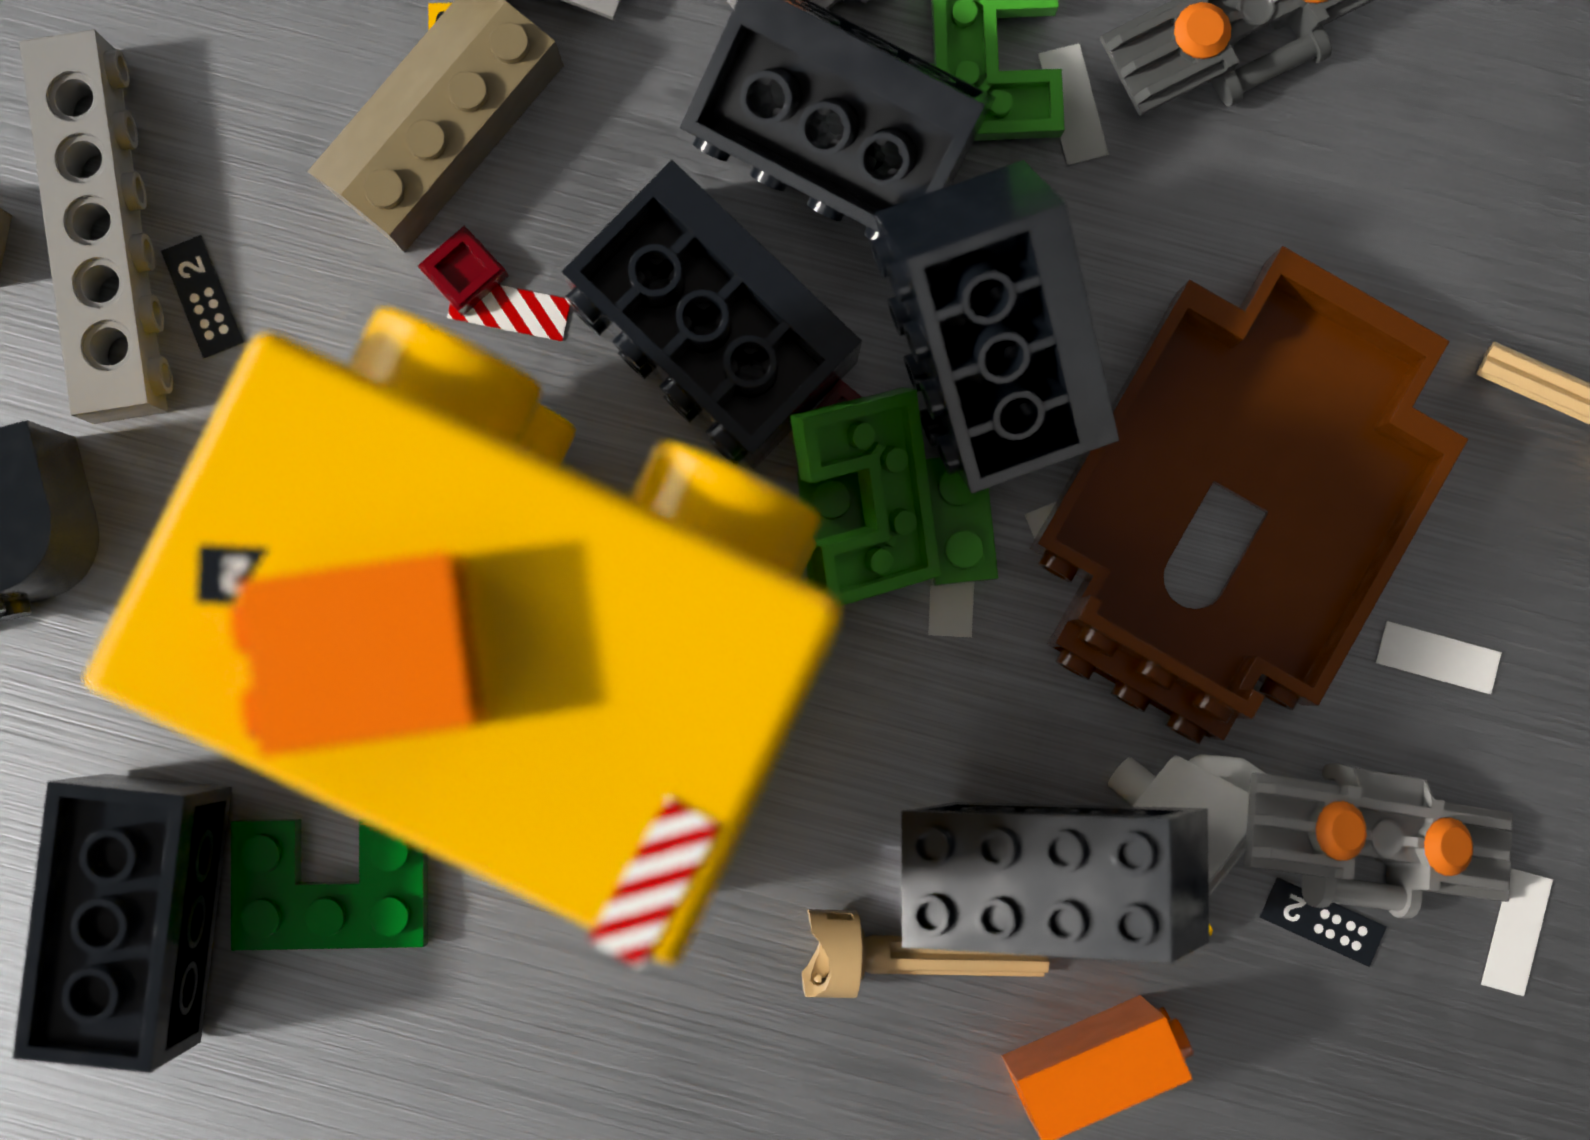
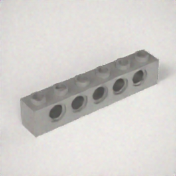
(56, 76)

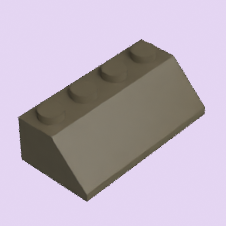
(438, 116)

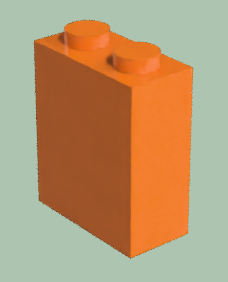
(357, 654)
(1099, 1067)

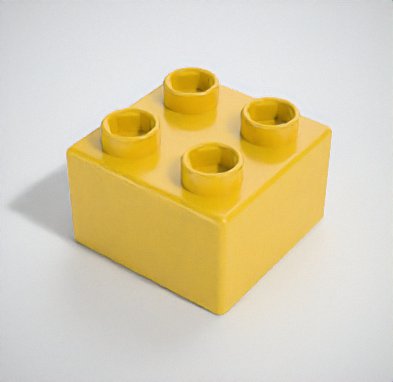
(611, 633)

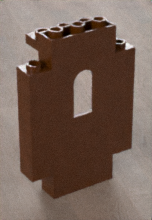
(1297, 412)

